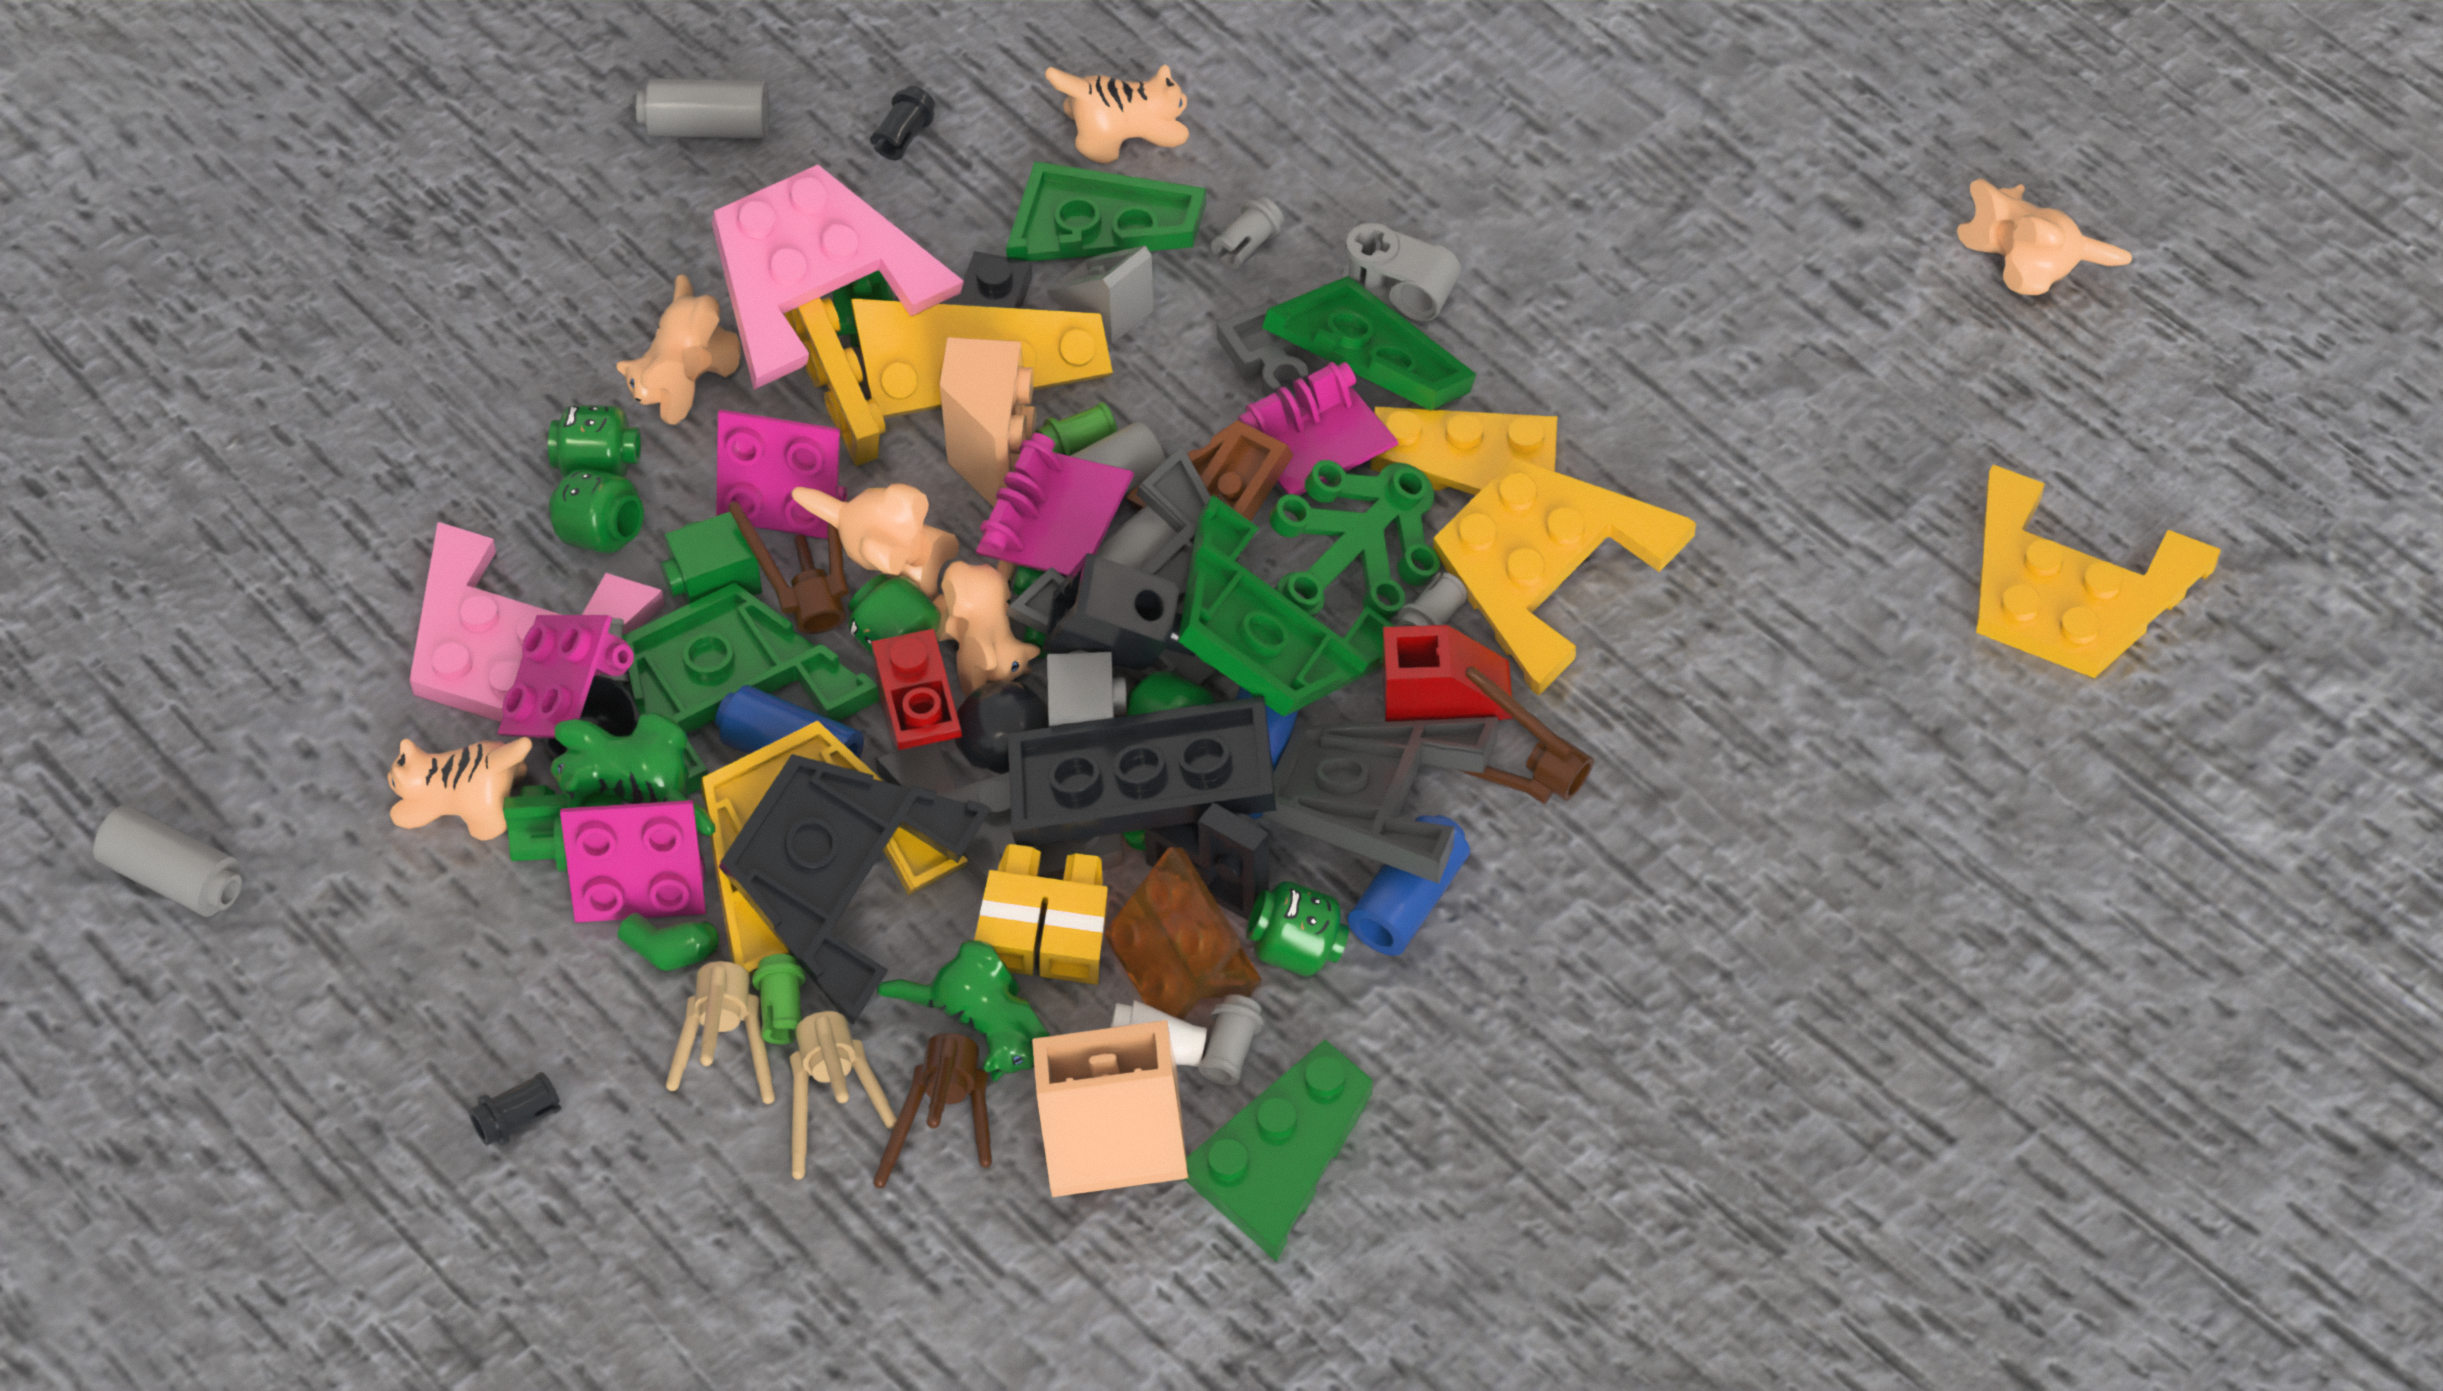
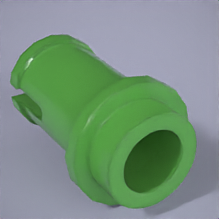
(1079, 429)
(779, 987)

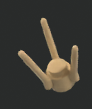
(719, 1005)
(828, 1056)

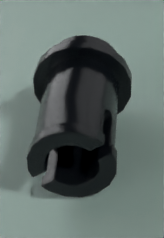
(910, 112)
(514, 1109)

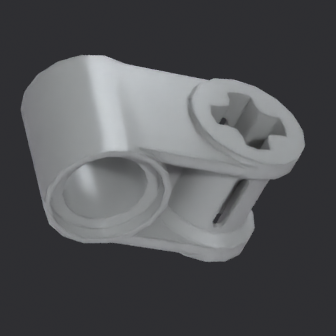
(1404, 273)

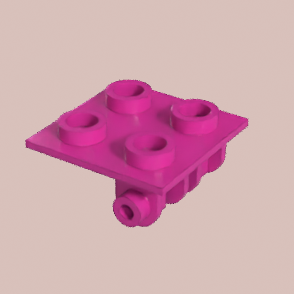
(1320, 424)
(767, 459)
(1052, 508)
(558, 670)
(633, 860)

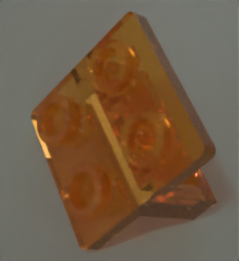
(1179, 940)

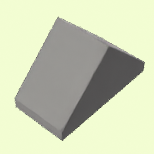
(1111, 285)

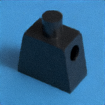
(1114, 611)

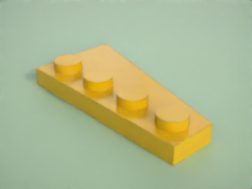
(907, 352)
(840, 370)

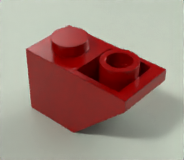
(1428, 678)
(914, 690)

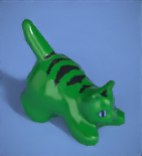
(633, 767)
(981, 996)

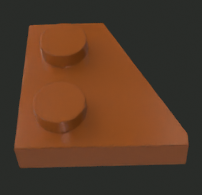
(1237, 468)

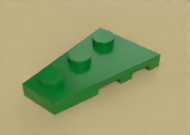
(1099, 213)
(1378, 344)

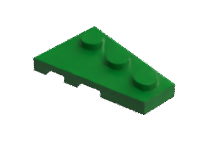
(1275, 1150)

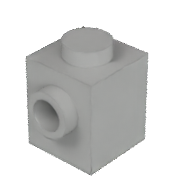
(1083, 688)

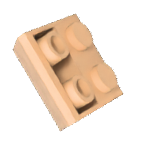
(985, 410)
(1110, 1108)

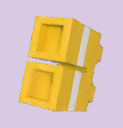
(1072, 908)

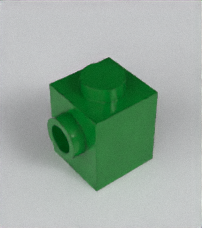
(709, 557)

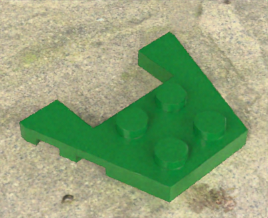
(1260, 634)
(730, 641)

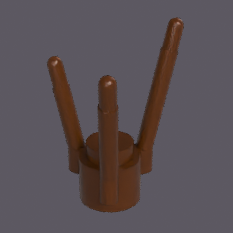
(814, 593)
(1554, 761)
(946, 1078)

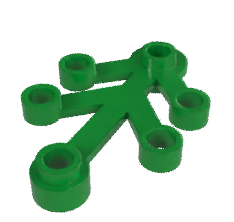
(1359, 533)

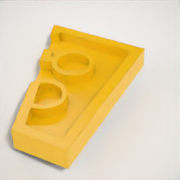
(1465, 447)

